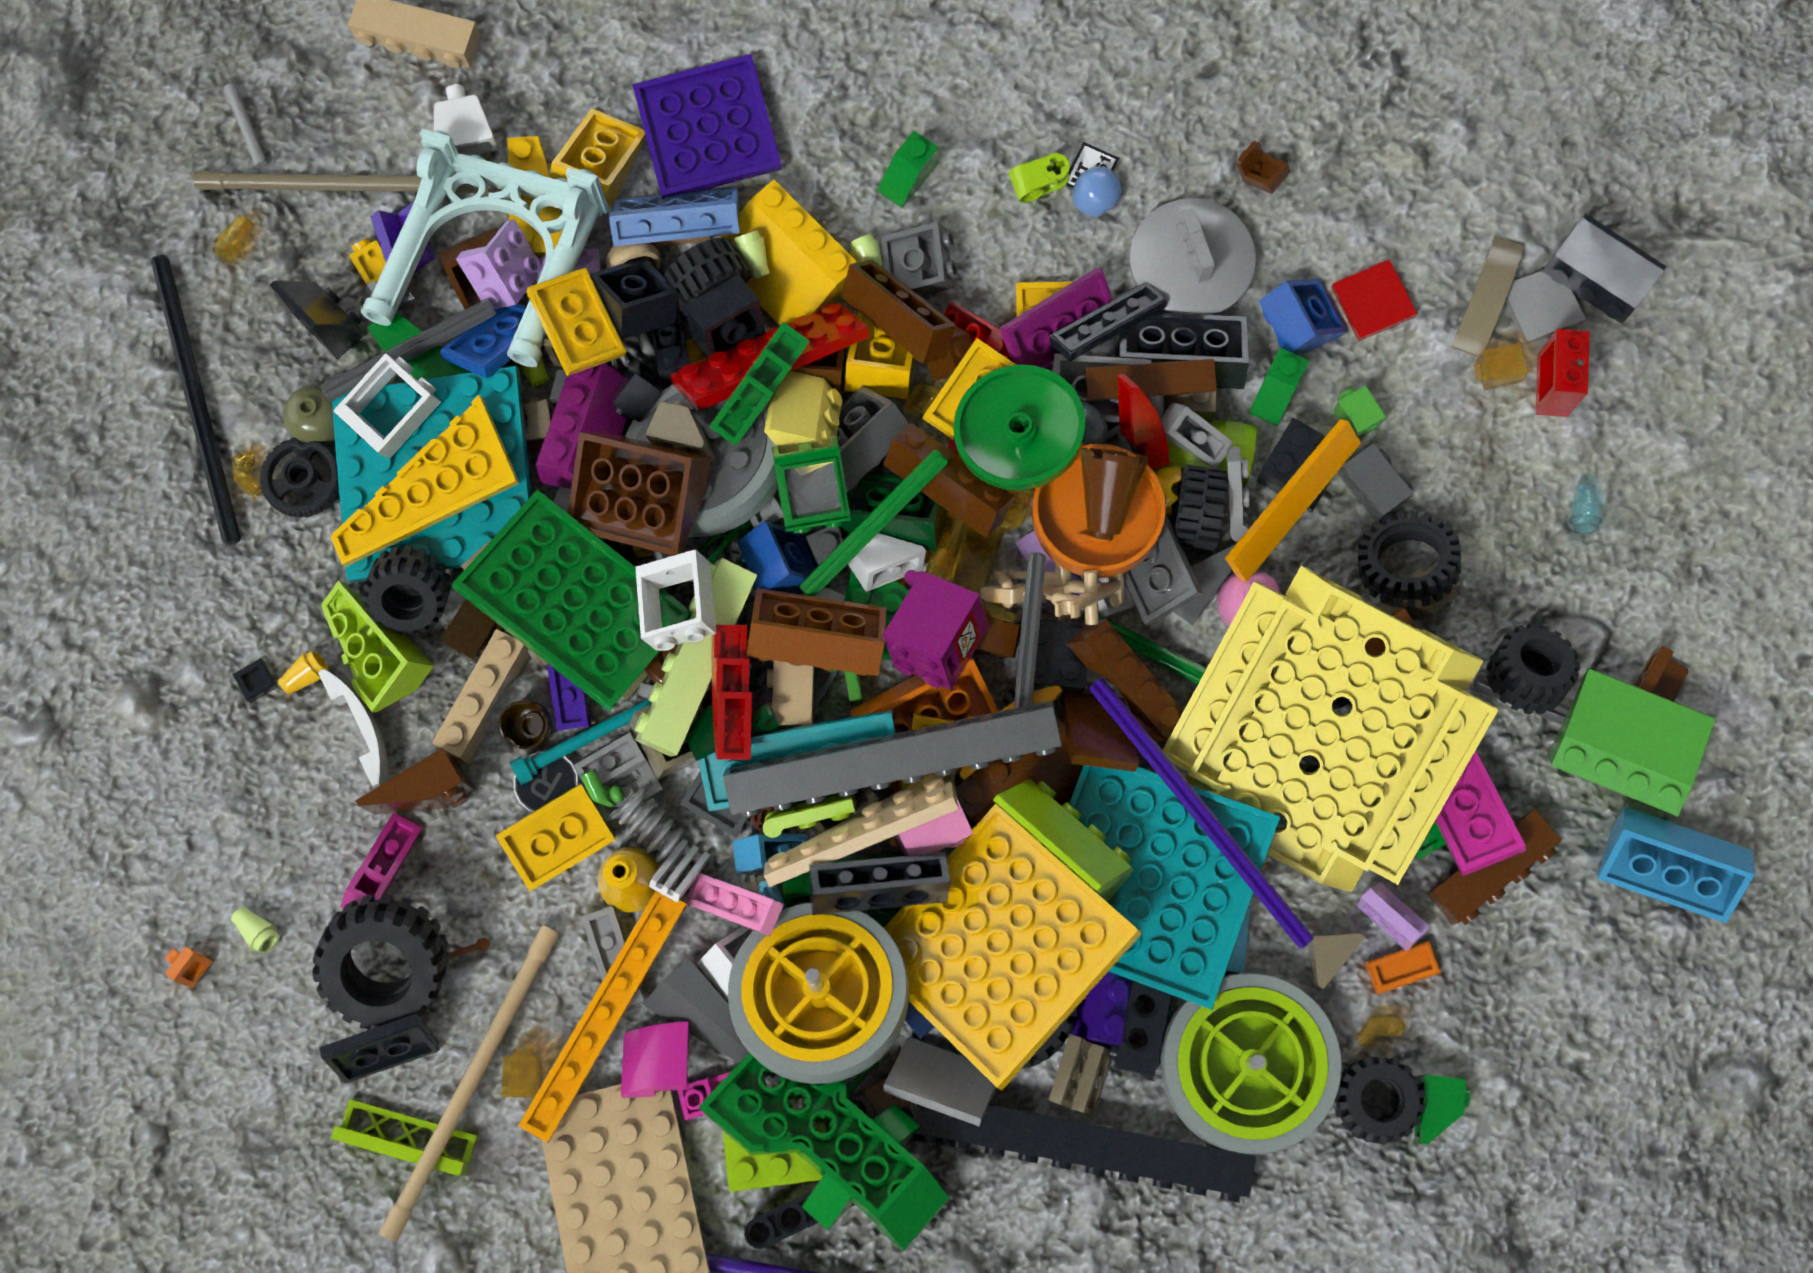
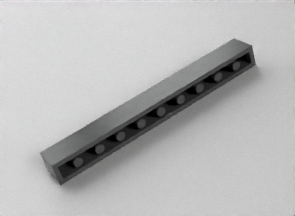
(892, 758)

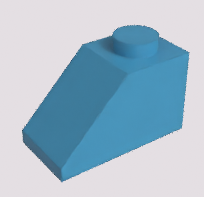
(754, 851)

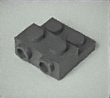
(921, 257)

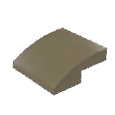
(1081, 1075)

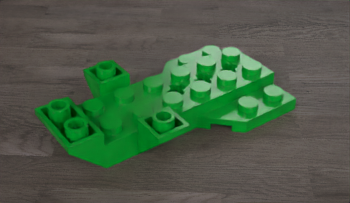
(857, 1158)

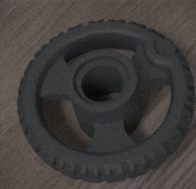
(275, 490)

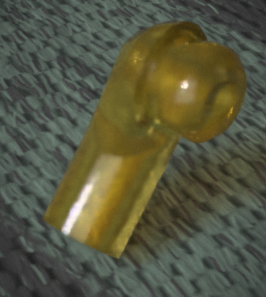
(241, 473)

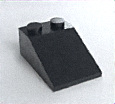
(321, 314)

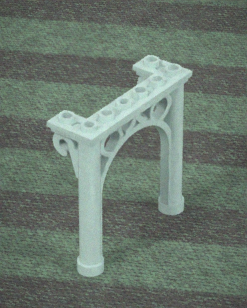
(441, 174)

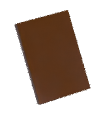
(1094, 735)

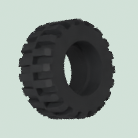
(389, 922)

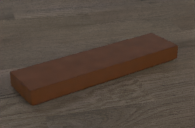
(1152, 379)

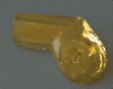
(1378, 1026)

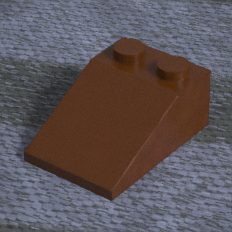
(427, 785)

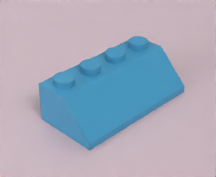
(1676, 864)

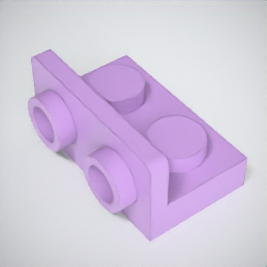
(1392, 916)

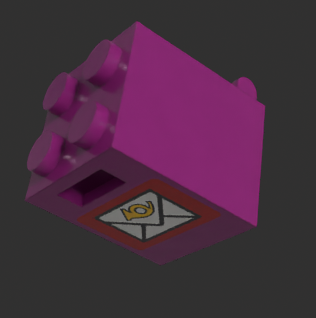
(935, 629)

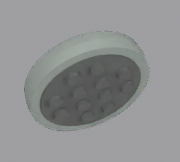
(739, 478)

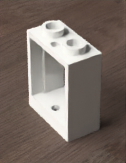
(369, 387)
(667, 573)

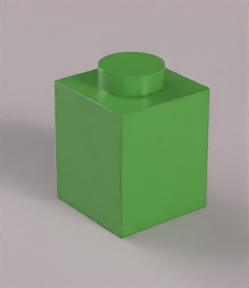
(1360, 410)

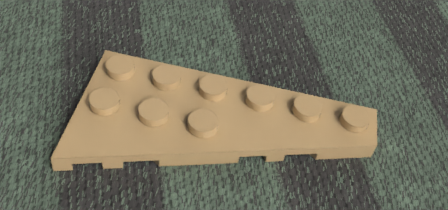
(877, 822)

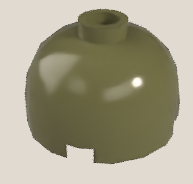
(309, 415)

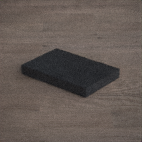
(380, 1048)

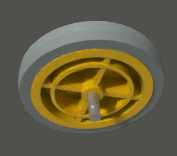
(818, 994)

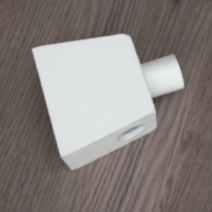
(465, 122)

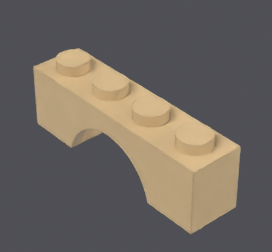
(468, 716)

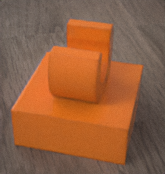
(186, 966)

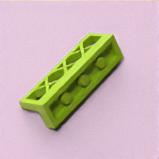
(395, 1148)

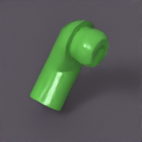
(600, 793)

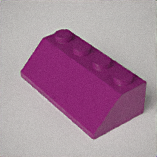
(581, 407)

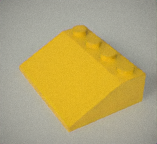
(801, 256)

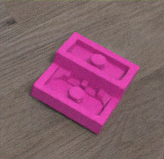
(655, 1059)

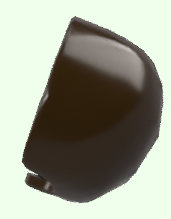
(525, 724)

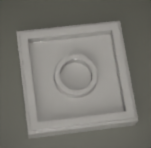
(1542, 307)

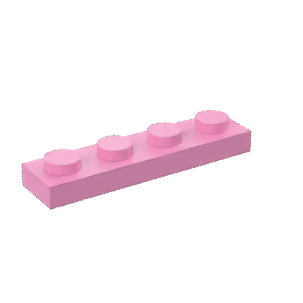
(734, 904)

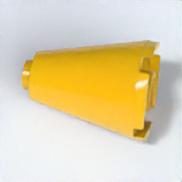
(632, 890)

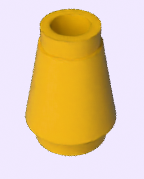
(303, 672)

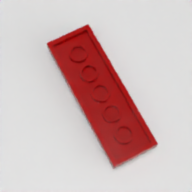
(720, 374)

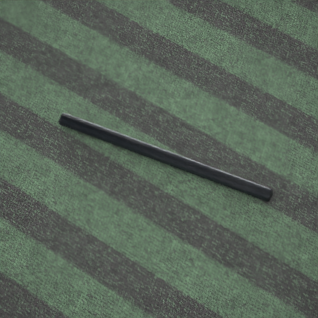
(195, 400)

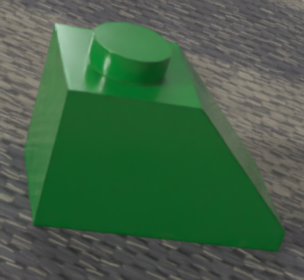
(909, 169)
(1278, 387)
(1444, 1104)

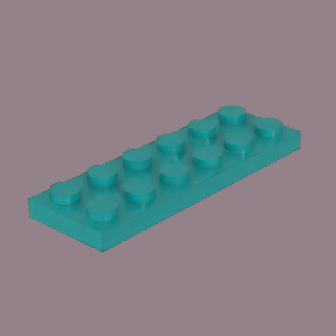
(791, 742)

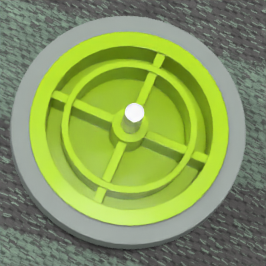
(1253, 1067)

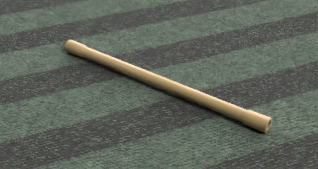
(401, 1211)

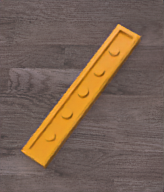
(1293, 500)

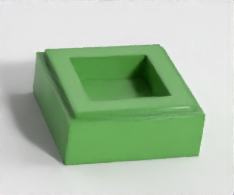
(854, 688)

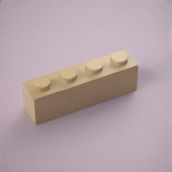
(415, 31)
(792, 694)

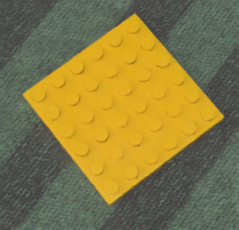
(1007, 947)

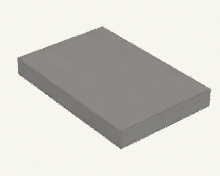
(940, 1081)

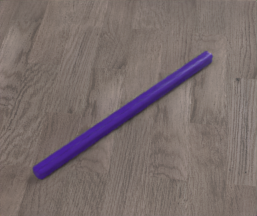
(1202, 814)

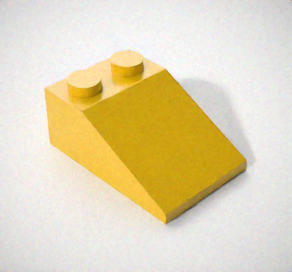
(603, 147)
(879, 364)

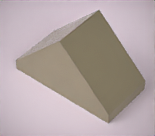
(1329, 954)

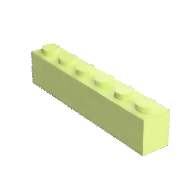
(690, 666)

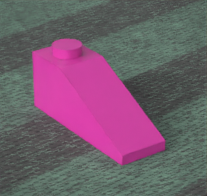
(383, 860)

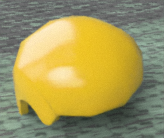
(1169, 478)

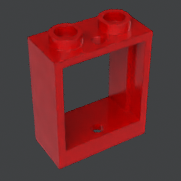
(1560, 380)

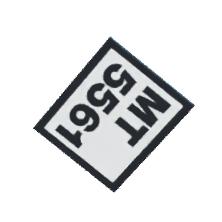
(1087, 158)

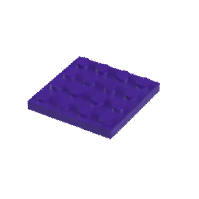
(707, 126)

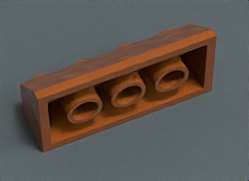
(817, 632)

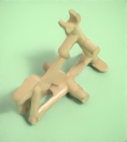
(1059, 588)

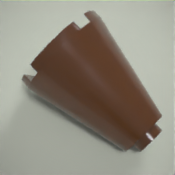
(1109, 488)

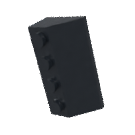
(1192, 337)

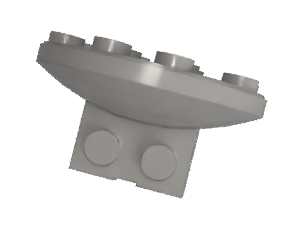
(1194, 256)

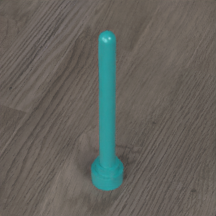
(527, 767)

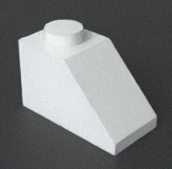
(886, 561)

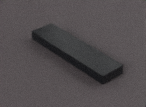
(1108, 321)

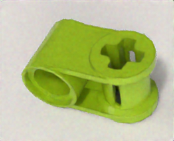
(1035, 179)

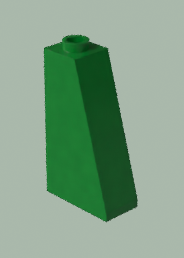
(426, 365)

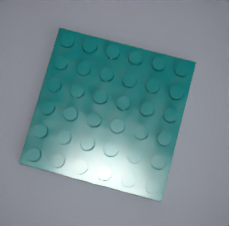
(365, 470)
(1181, 885)

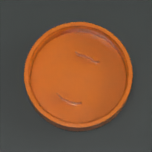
(1062, 523)

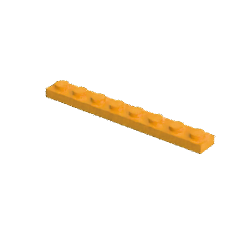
(602, 1016)

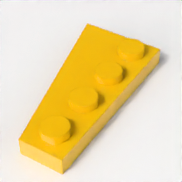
(527, 155)

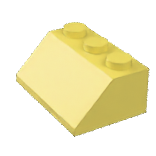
(803, 412)

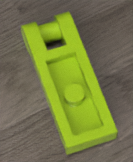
(808, 815)

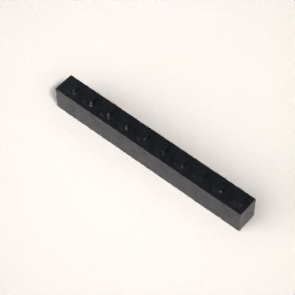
(1096, 1148)

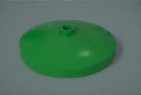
(1015, 402)

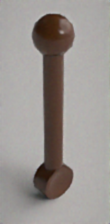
(482, 944)

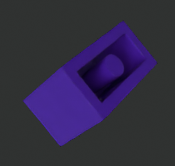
(1103, 1011)

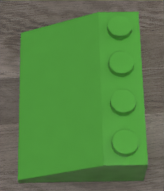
(1632, 741)

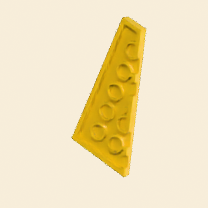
(441, 480)

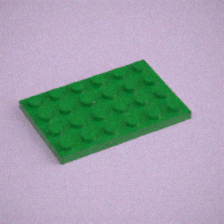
(566, 599)

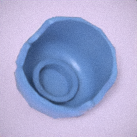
(1096, 191)

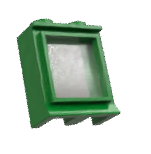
(811, 487)

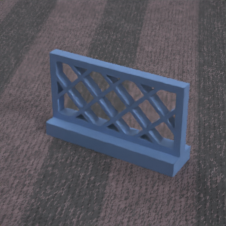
(675, 217)

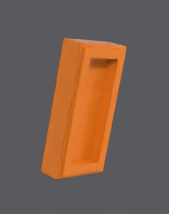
(1402, 968)

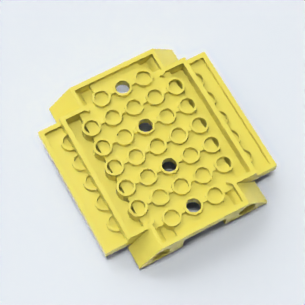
(1380, 764)

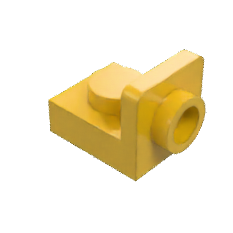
(368, 260)

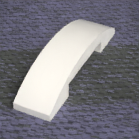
(375, 761)

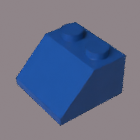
(1302, 315)
(777, 557)

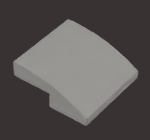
(625, 766)

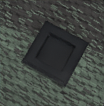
(255, 680)

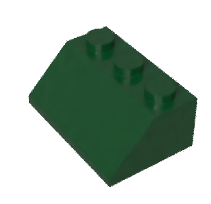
(916, 523)

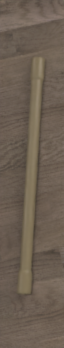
(220, 181)

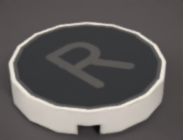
(547, 784)

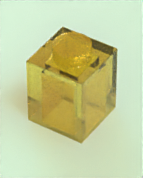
(1501, 367)
(521, 1074)

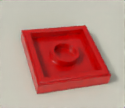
(1374, 300)

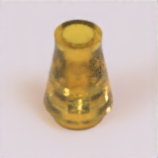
(232, 240)

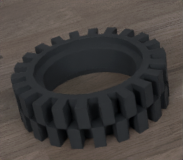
(1403, 529)

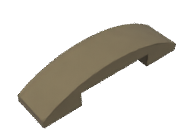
(1488, 296)

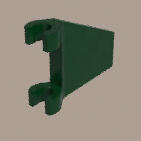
(701, 733)

